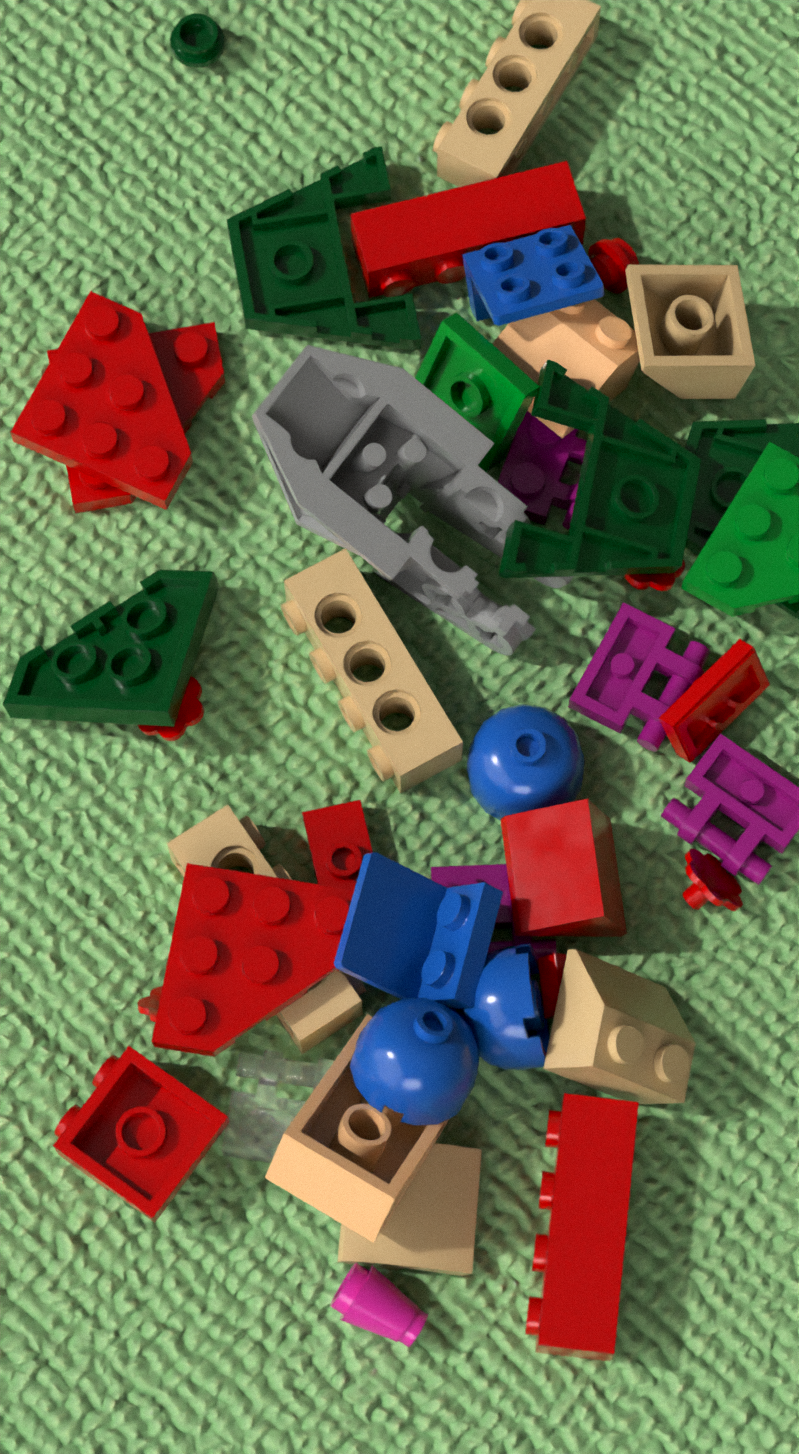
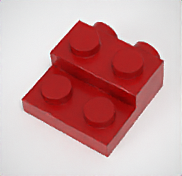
(139, 1132)

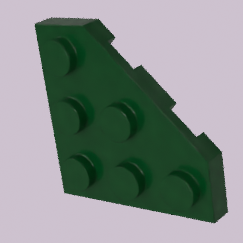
(121, 659)

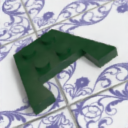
(296, 269)
(727, 456)
(629, 496)

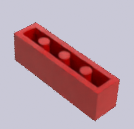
(426, 235)
(585, 1227)

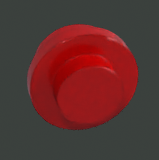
(611, 260)

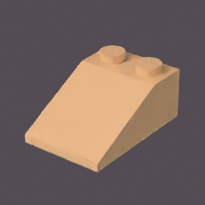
(349, 1154)

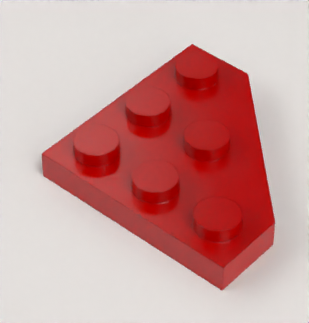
(192, 373)
(108, 406)
(243, 954)

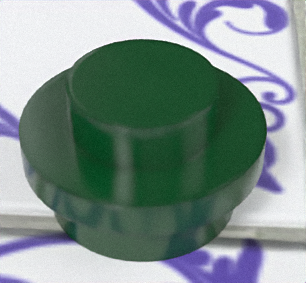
(197, 41)

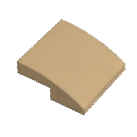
(432, 1222)

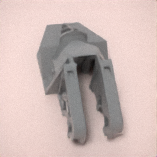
(353, 444)

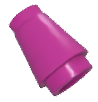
(378, 1306)

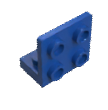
(530, 276)
(417, 934)

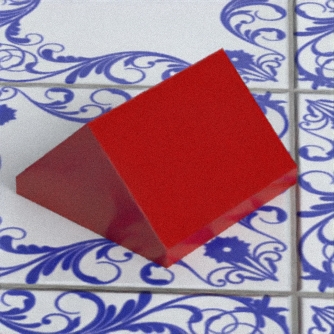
(563, 872)

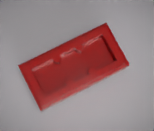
(714, 700)
(337, 843)

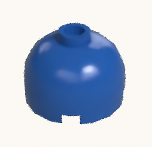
(524, 761)
(509, 1011)
(416, 1061)

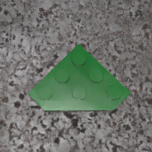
(756, 543)

